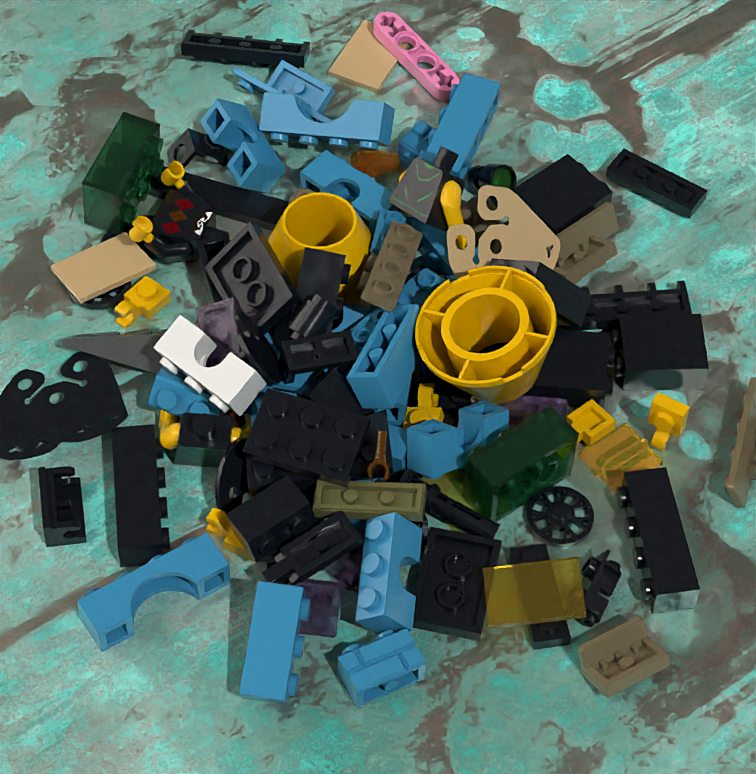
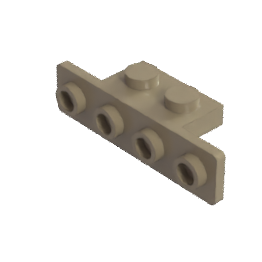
(585, 243)
(387, 271)
(744, 452)

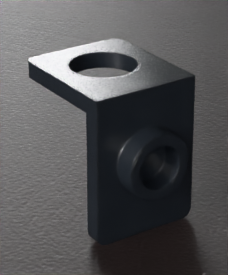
(197, 145)

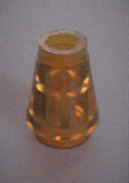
(375, 162)

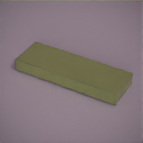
(370, 499)

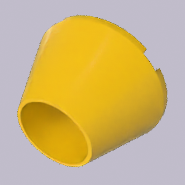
(323, 224)
(485, 310)

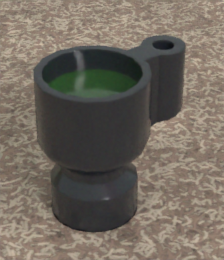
(494, 175)

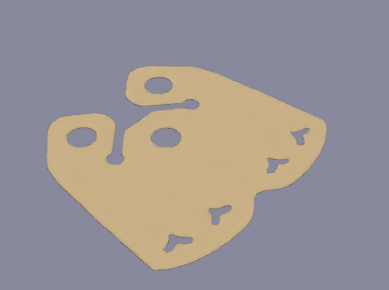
(521, 239)

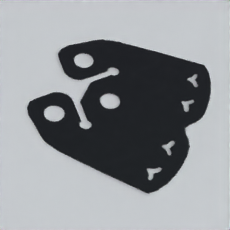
(59, 422)

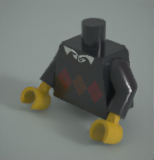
(178, 221)

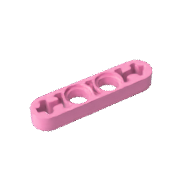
(411, 58)

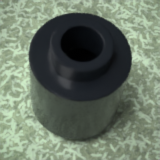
(312, 318)

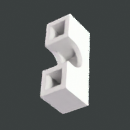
(230, 382)

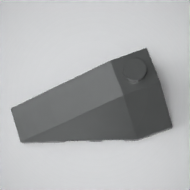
(130, 349)

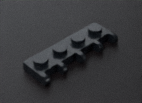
(246, 49)
(605, 308)

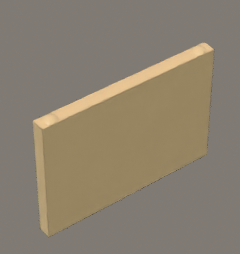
(365, 60)
(103, 267)

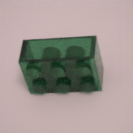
(122, 174)
(519, 464)

